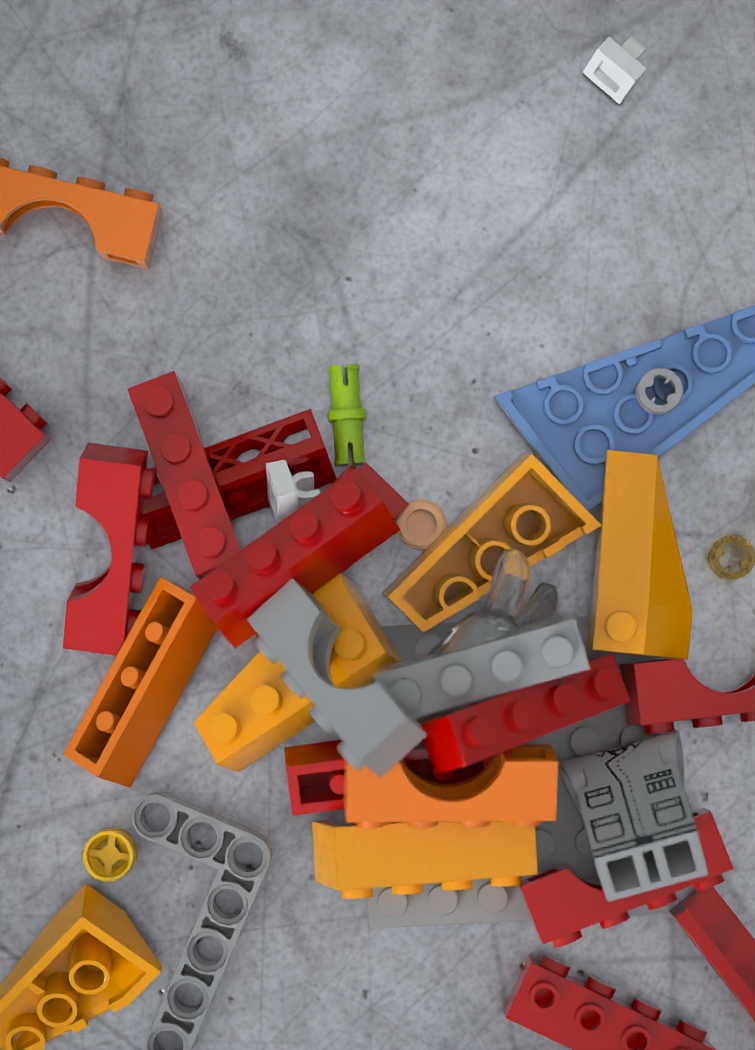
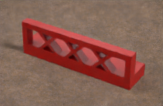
(245, 483)
(721, 941)

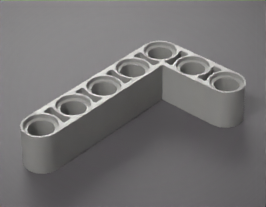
(210, 921)

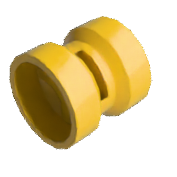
(104, 859)

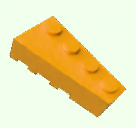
(518, 511)
(259, 707)
(409, 856)

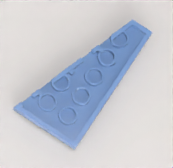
(595, 408)

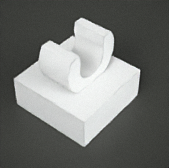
(616, 67)
(287, 492)

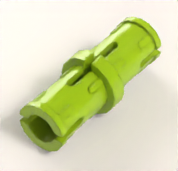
(346, 415)

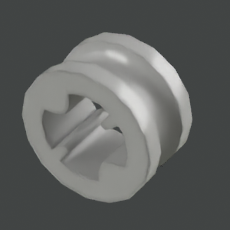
(647, 382)

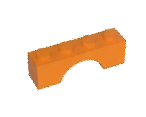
(122, 225)
(513, 787)

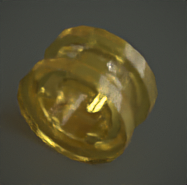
(745, 563)

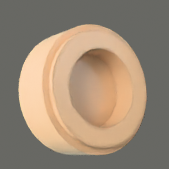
(421, 524)

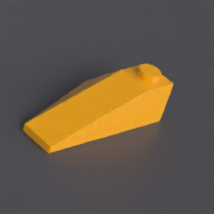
(639, 576)
(74, 971)

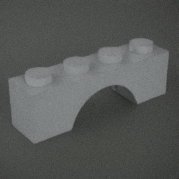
(488, 668)
(368, 719)

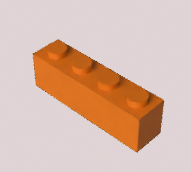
(142, 685)

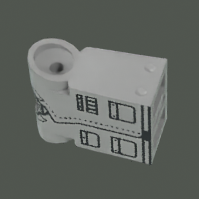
(636, 814)

